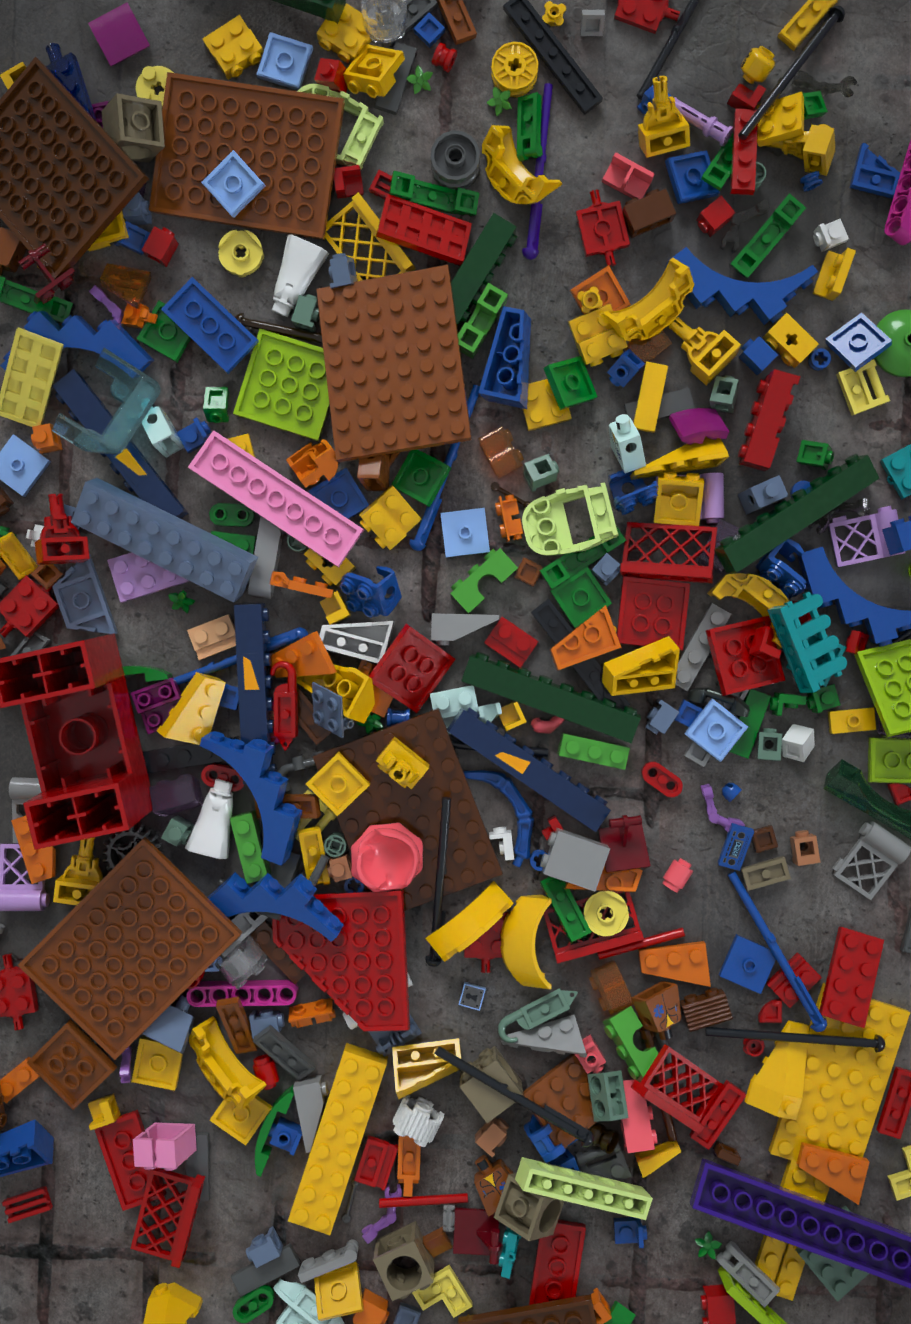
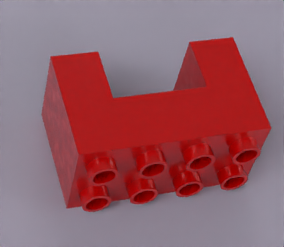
(79, 740)

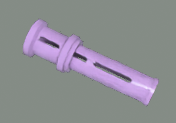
(709, 126)

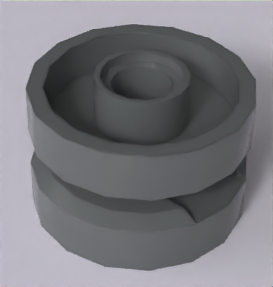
(455, 147)

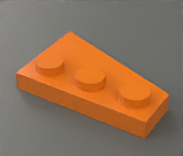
(587, 641)
(306, 656)
(39, 862)
(615, 881)
(678, 962)
(835, 1168)

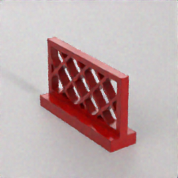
(671, 571)
(596, 944)
(681, 1111)
(183, 1224)

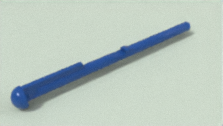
(430, 513)
(275, 643)
(819, 1024)

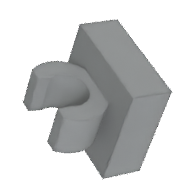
(592, 22)

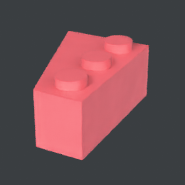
(637, 1127)

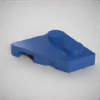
(874, 174)

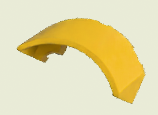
(508, 173)
(657, 308)
(754, 590)
(470, 922)
(518, 940)
(221, 1066)

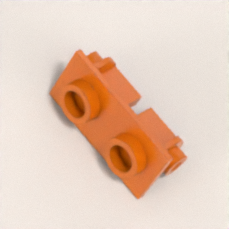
(510, 527)
(302, 1014)

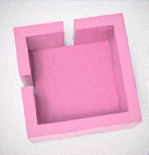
(164, 1146)

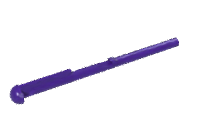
(532, 251)

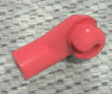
(546, 727)

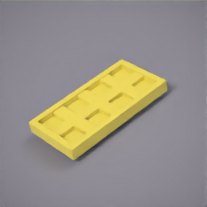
(29, 377)

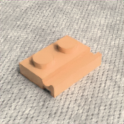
(213, 637)

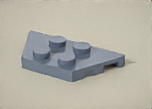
(83, 600)

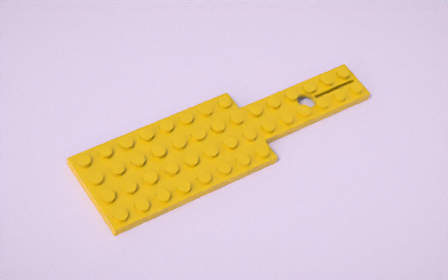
(836, 1113)

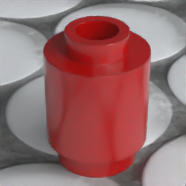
(266, 1070)

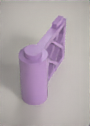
(713, 497)
(877, 521)
(19, 896)

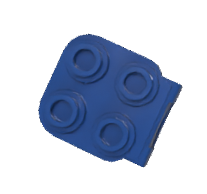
(625, 502)
(780, 573)
(369, 597)
(541, 1140)

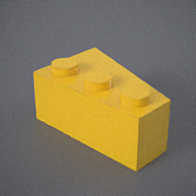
(643, 669)
(195, 710)
(418, 1065)

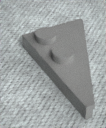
(554, 1036)

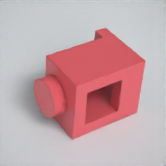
(592, 1049)

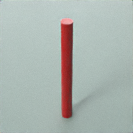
(648, 941)
(423, 1200)

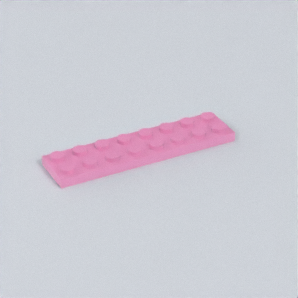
(276, 499)

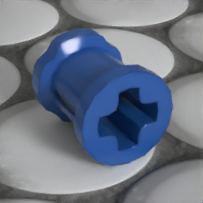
(397, 716)

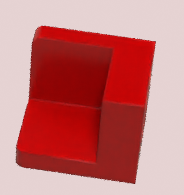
(745, 98)
(348, 181)
(763, 646)

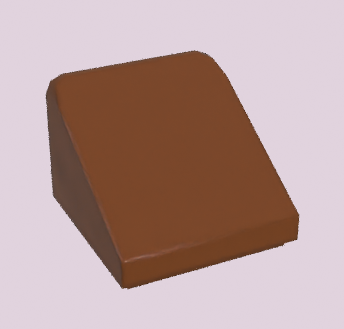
(46, 575)
(437, 1242)

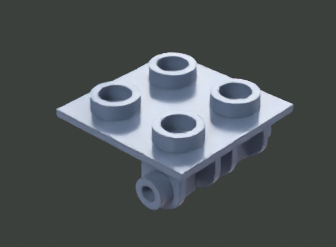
(329, 710)
(387, 1039)

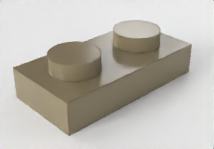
(765, 873)

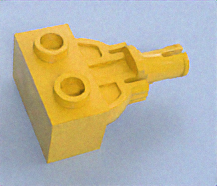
(663, 125)
(814, 147)
(706, 350)
(402, 763)
(79, 876)

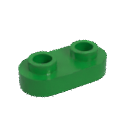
(231, 515)
(255, 1303)

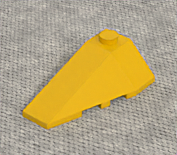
(686, 458)
(349, 683)
(781, 1079)
(171, 1305)

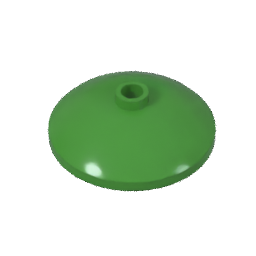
(896, 358)

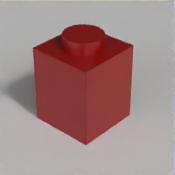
(331, 74)
(715, 216)
(160, 245)

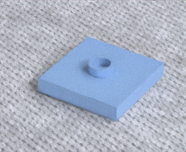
(284, 61)
(233, 184)
(21, 465)
(465, 532)
(716, 730)

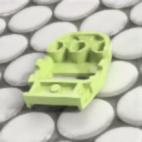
(363, 132)
(548, 527)

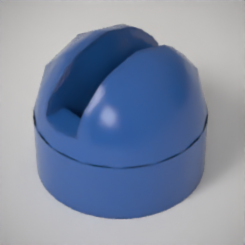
(730, 791)

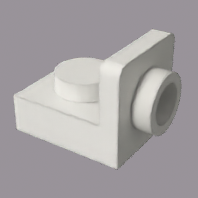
(830, 235)
(506, 845)

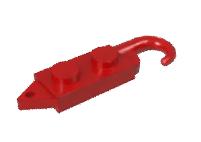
(286, 706)

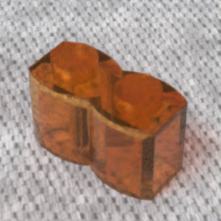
(500, 452)
(611, 987)

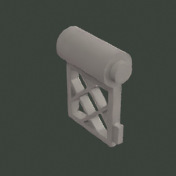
(21, 791)
(880, 843)

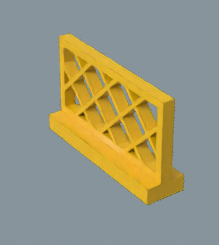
(372, 221)

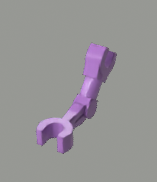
(101, 296)
(713, 816)
(125, 1070)
(371, 1231)

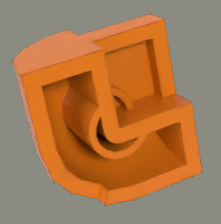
(313, 462)

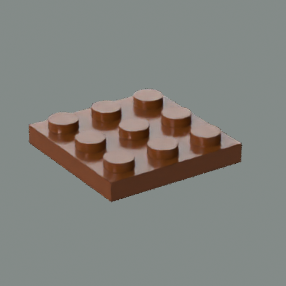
(72, 1064)
(567, 1092)

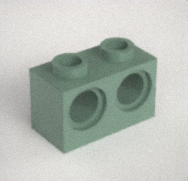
(607, 1096)

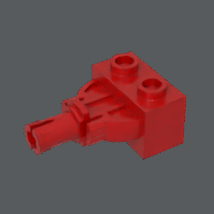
(59, 538)

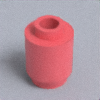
(677, 875)

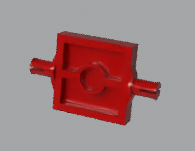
(644, 13)
(602, 228)
(27, 607)
(487, 945)
(16, 993)

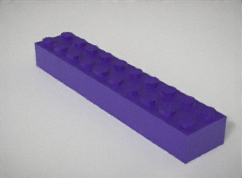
(803, 1222)

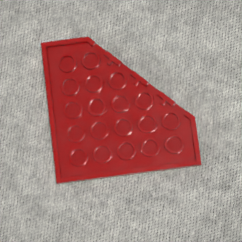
(364, 964)

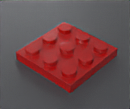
(652, 611)
(733, 663)
(411, 668)

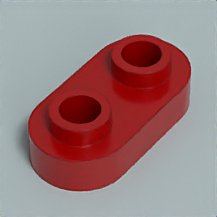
(224, 773)
(661, 779)

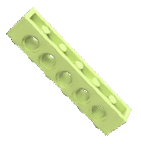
(583, 1188)

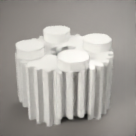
(417, 1120)

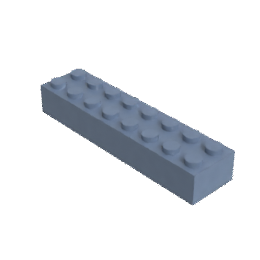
(164, 539)

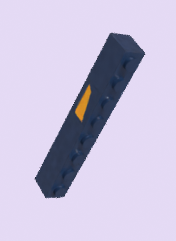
(131, 463)
(253, 674)
(528, 769)

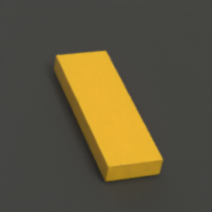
(804, 22)
(650, 396)

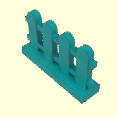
(796, 647)

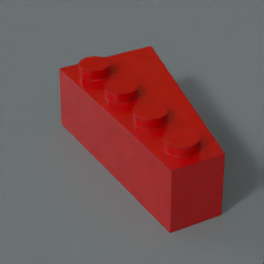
(767, 419)

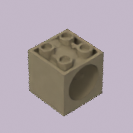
(135, 126)
(484, 1098)
(526, 1212)
(403, 1242)

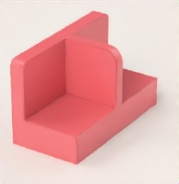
(628, 177)

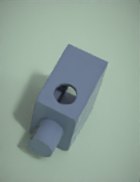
(763, 494)
(172, 1026)

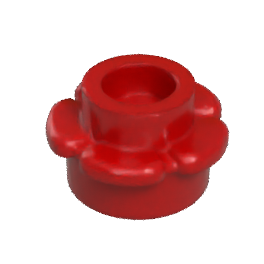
(753, 1051)

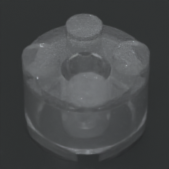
(384, 19)
(242, 962)

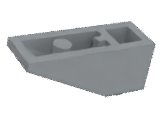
(455, 626)
(310, 1098)

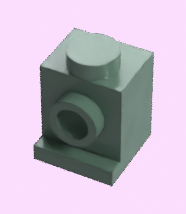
(306, 313)
(719, 399)
(540, 472)
(773, 753)
(178, 831)

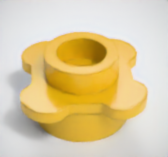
(554, 20)
(594, 295)

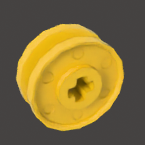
(513, 56)

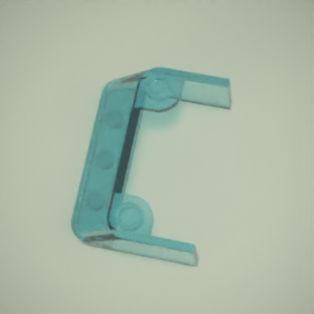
(137, 396)

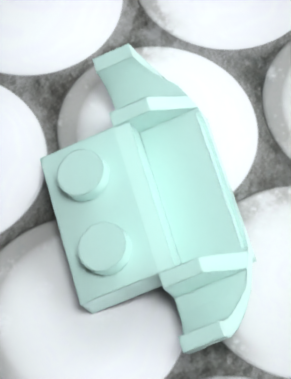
(453, 700)
(301, 1305)

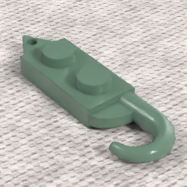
(537, 1012)

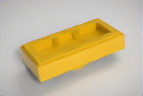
(16, 556)
(851, 720)

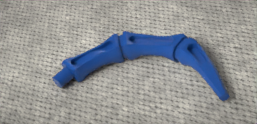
(521, 809)

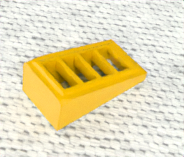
(653, 1159)

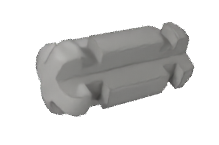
(448, 1217)

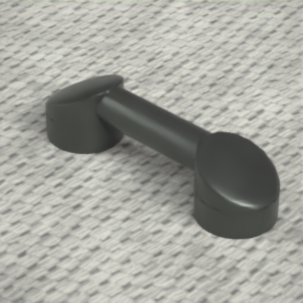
(738, 707)

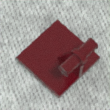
(48, 291)
(626, 844)
(476, 1233)

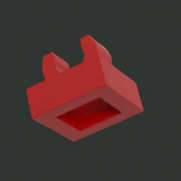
(554, 823)

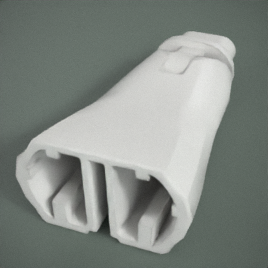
(297, 270)
(212, 829)

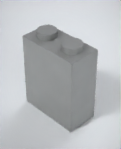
(574, 859)

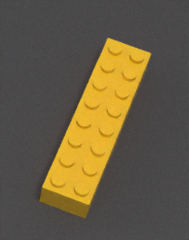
(338, 1139)

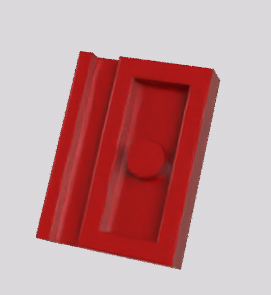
(511, 642)
(783, 988)
(376, 1162)

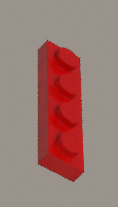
(743, 155)

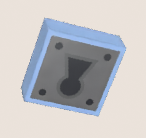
(472, 996)

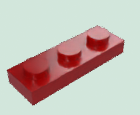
(896, 1104)
(719, 1114)

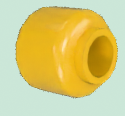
(758, 65)

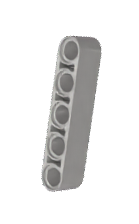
(268, 552)

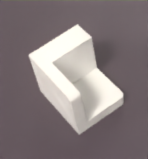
(798, 742)

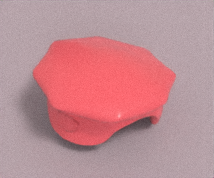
(386, 857)

